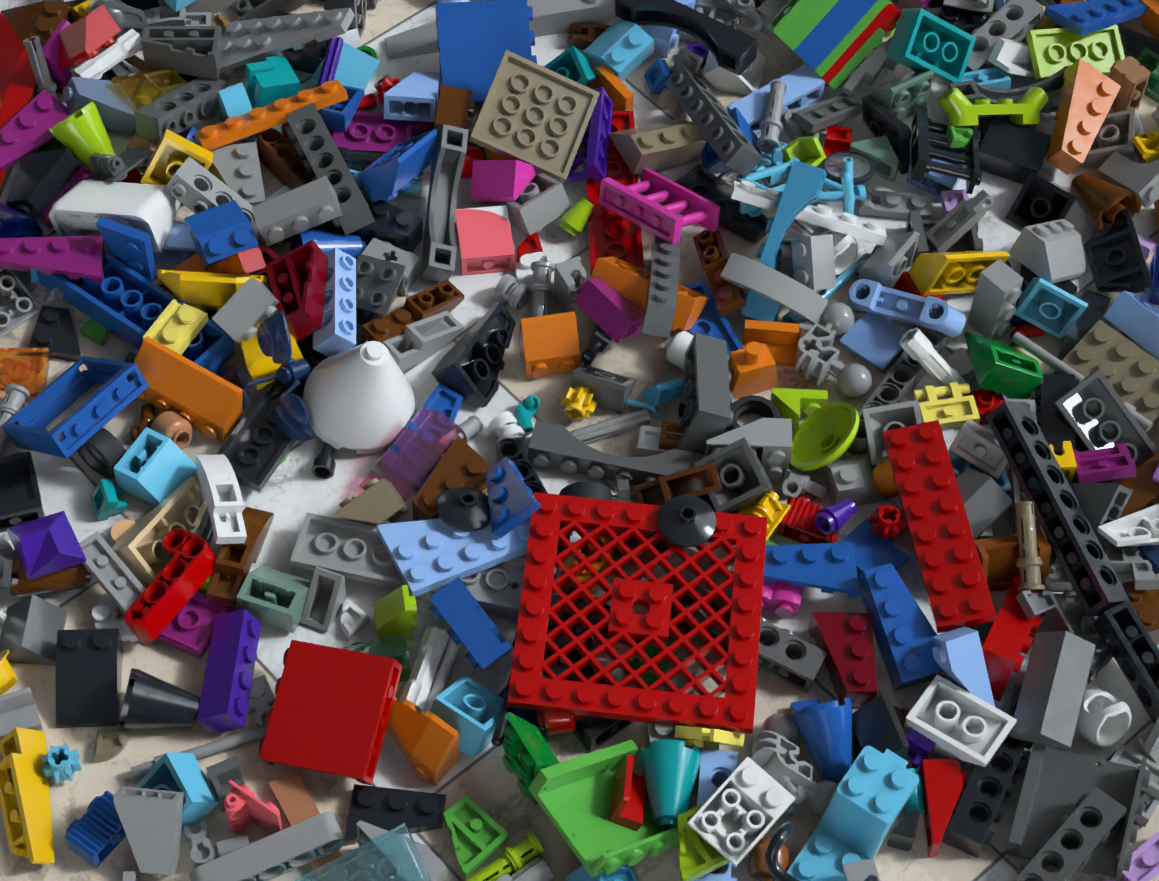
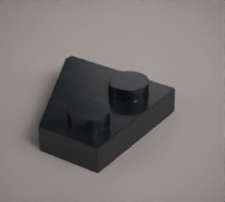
(56, 331)

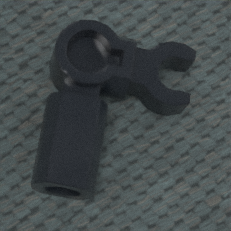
(597, 343)

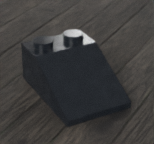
(88, 677)

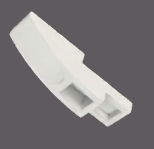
(223, 498)

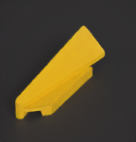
(26, 795)

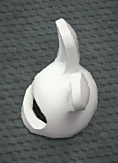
(844, 245)
(1102, 717)

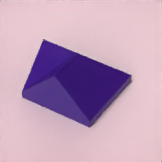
(46, 545)

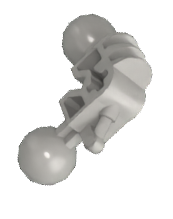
(819, 357)
(776, 754)

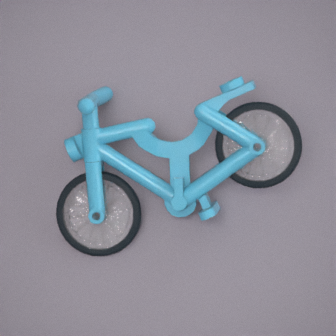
(842, 171)

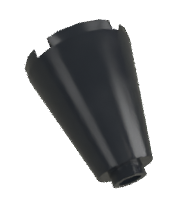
(156, 704)

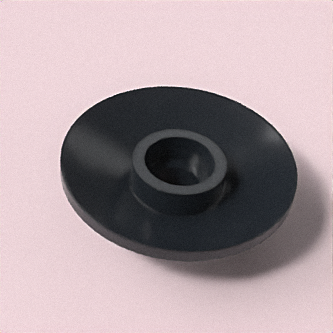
(464, 509)
(683, 530)

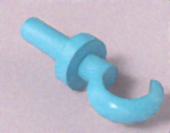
(645, 405)

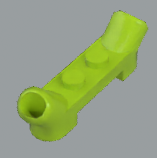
(963, 113)

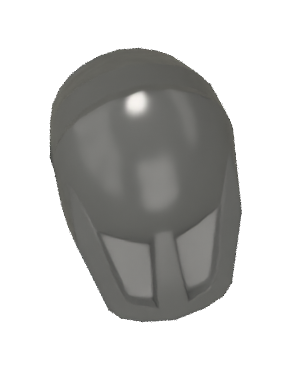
(124, 15)

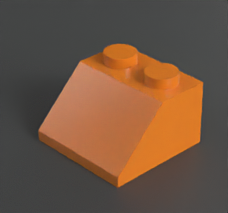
(549, 344)

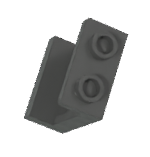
(967, 242)

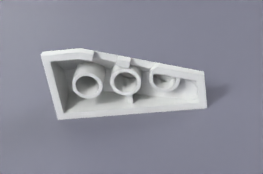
(1134, 529)

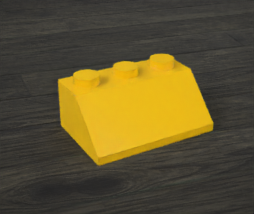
(952, 271)

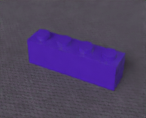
(229, 672)

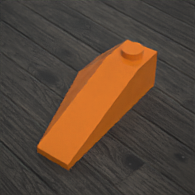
(424, 741)

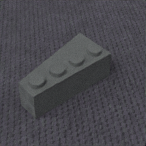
(705, 392)

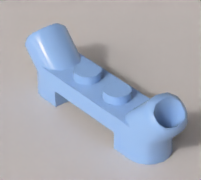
(906, 307)

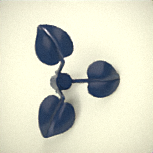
(275, 342)

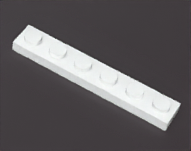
(820, 215)

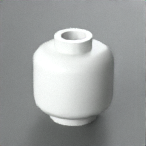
(676, 348)

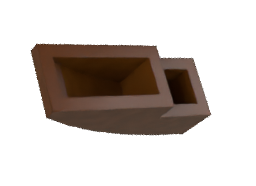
(693, 481)

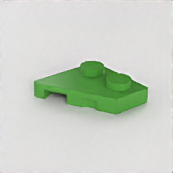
(472, 834)

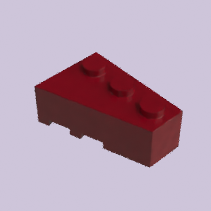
(299, 286)
(849, 655)

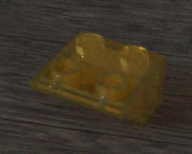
(148, 85)

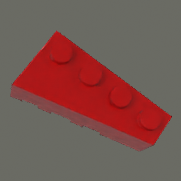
(1008, 640)

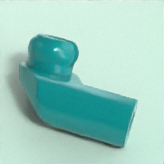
(525, 412)

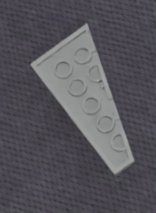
(267, 37)

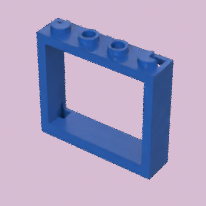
(121, 385)

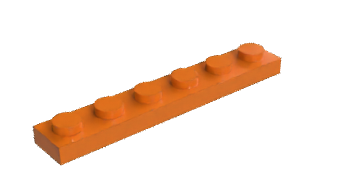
(269, 116)

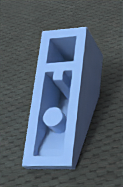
(963, 661)

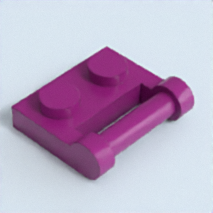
(1104, 464)

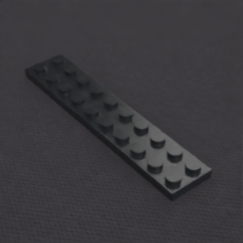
(257, 442)

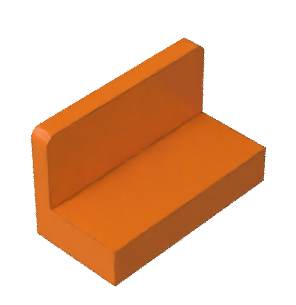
(617, 91)
(778, 337)

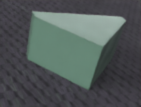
(881, 154)

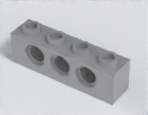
(1028, 15)
(202, 191)

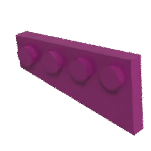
(30, 128)
(61, 254)

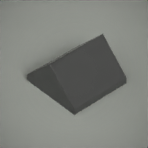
(608, 388)
(32, 631)

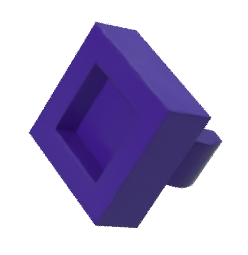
(919, 747)

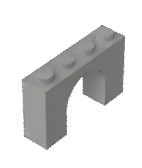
(1133, 176)

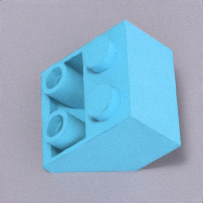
(153, 467)

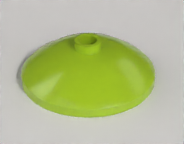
(824, 436)

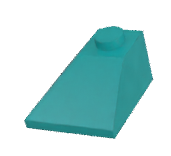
(573, 66)

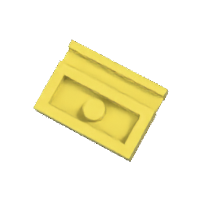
(177, 326)
(708, 738)

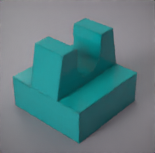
(106, 500)

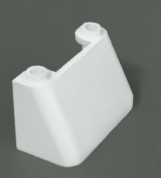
(131, 204)

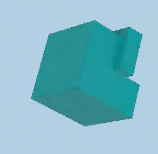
(269, 81)

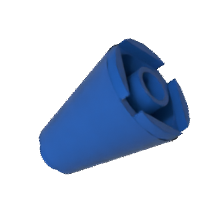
(329, 240)
(828, 737)

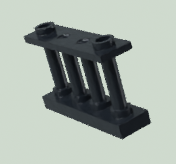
(922, 152)

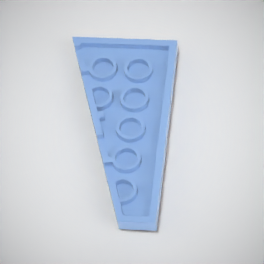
(435, 554)

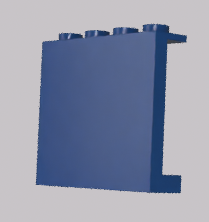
(475, 38)

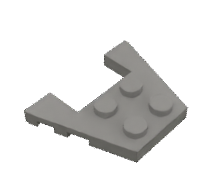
(1123, 560)

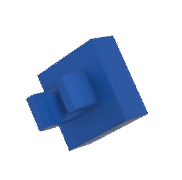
(657, 76)

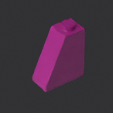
(609, 309)

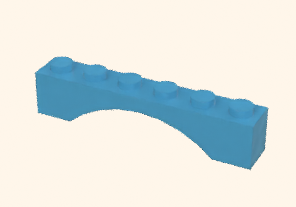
(801, 189)

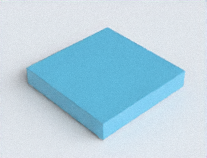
(354, 68)

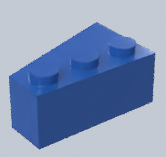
(469, 625)

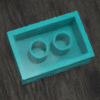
(931, 44)

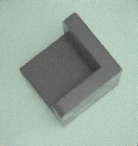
(220, 775)

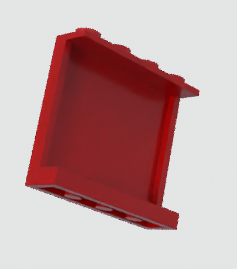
(330, 711)

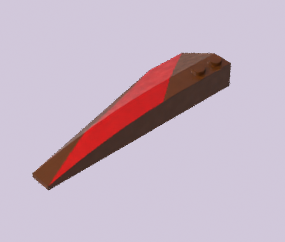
(16, 74)

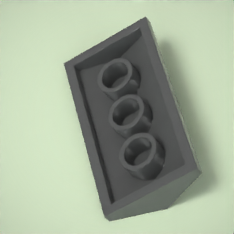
(1103, 418)
(983, 504)
(1053, 689)

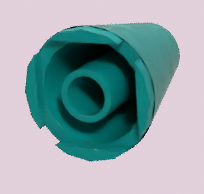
(669, 779)

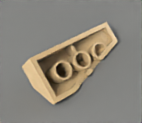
(142, 545)

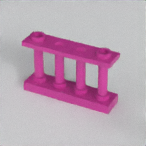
(653, 217)

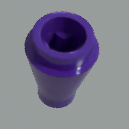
(833, 517)

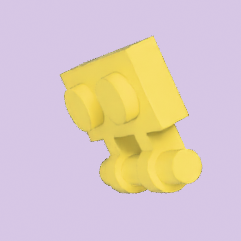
(951, 411)

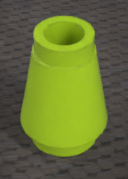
(576, 217)

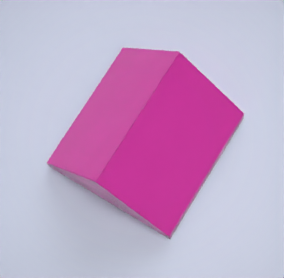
(500, 179)

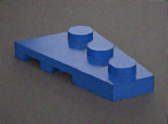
(129, 246)
(508, 497)

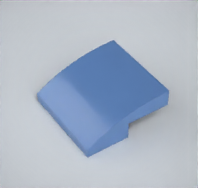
(874, 341)

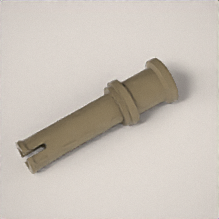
(1029, 562)

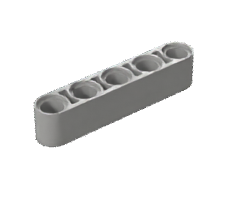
(276, 852)

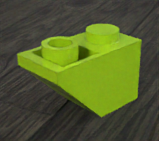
(396, 614)

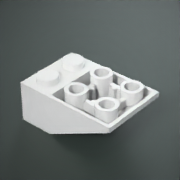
(741, 811)

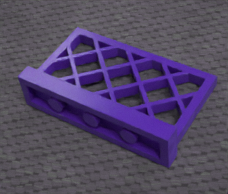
(598, 142)

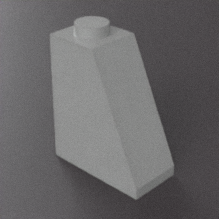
(152, 827)

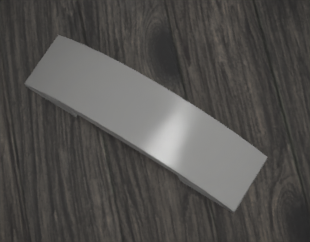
(775, 287)

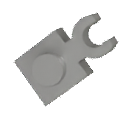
(260, 699)

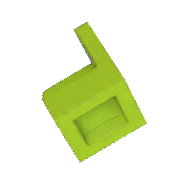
(806, 149)

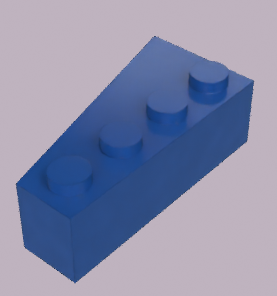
(899, 628)

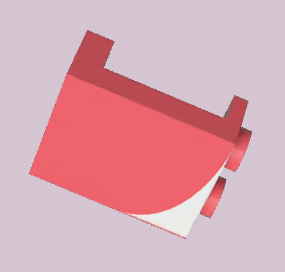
(485, 240)

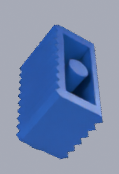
(97, 831)

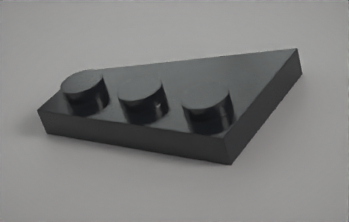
(884, 123)
(393, 807)

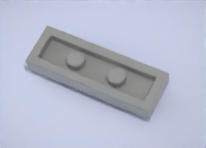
(110, 572)

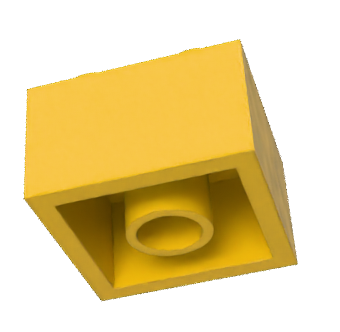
(169, 157)

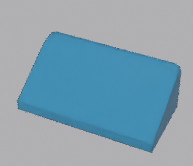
(664, 392)

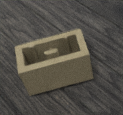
(376, 505)

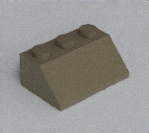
(659, 145)

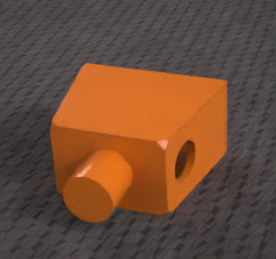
(752, 370)

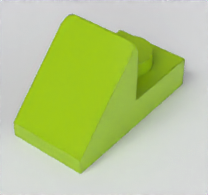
(798, 401)

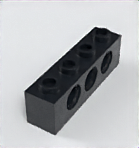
(1133, 652)

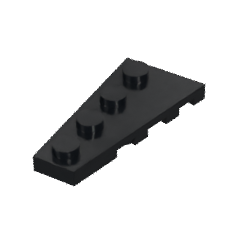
(702, 183)

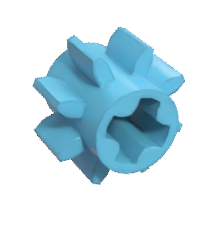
(61, 763)

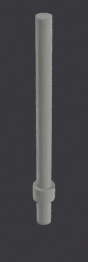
(1062, 368)
(208, 749)

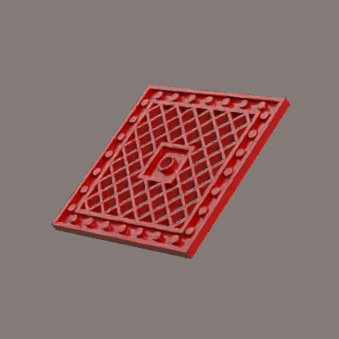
(616, 700)

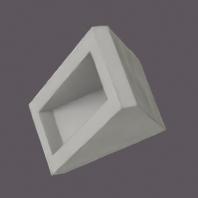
(324, 599)

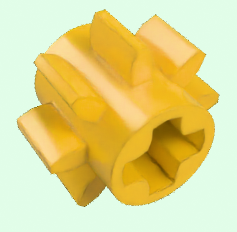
(578, 402)

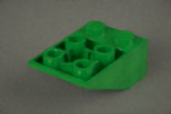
(1003, 367)
(525, 752)

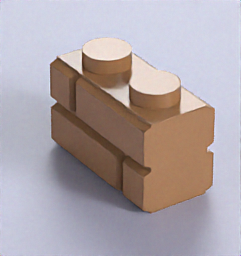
(1133, 83)

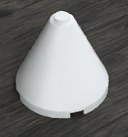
(359, 399)

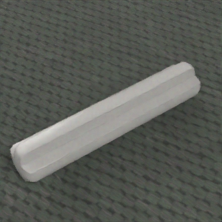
(612, 426)

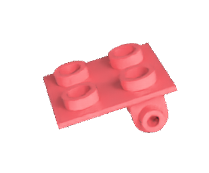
(243, 808)

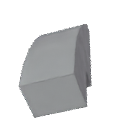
(423, 339)

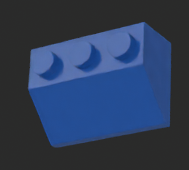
(398, 167)

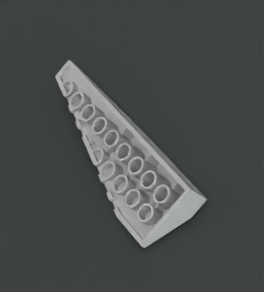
(548, 19)

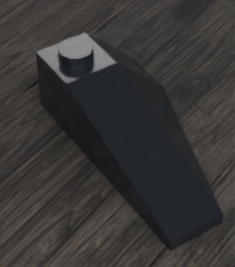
(477, 357)

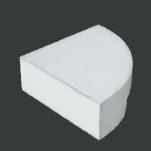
(353, 619)

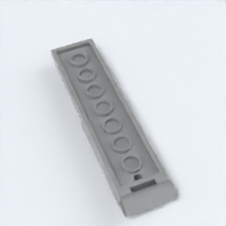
(361, 556)

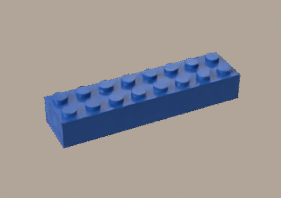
(130, 306)

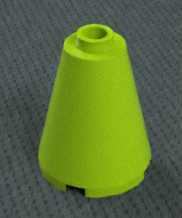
(84, 134)

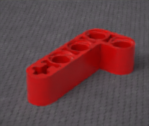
(173, 587)

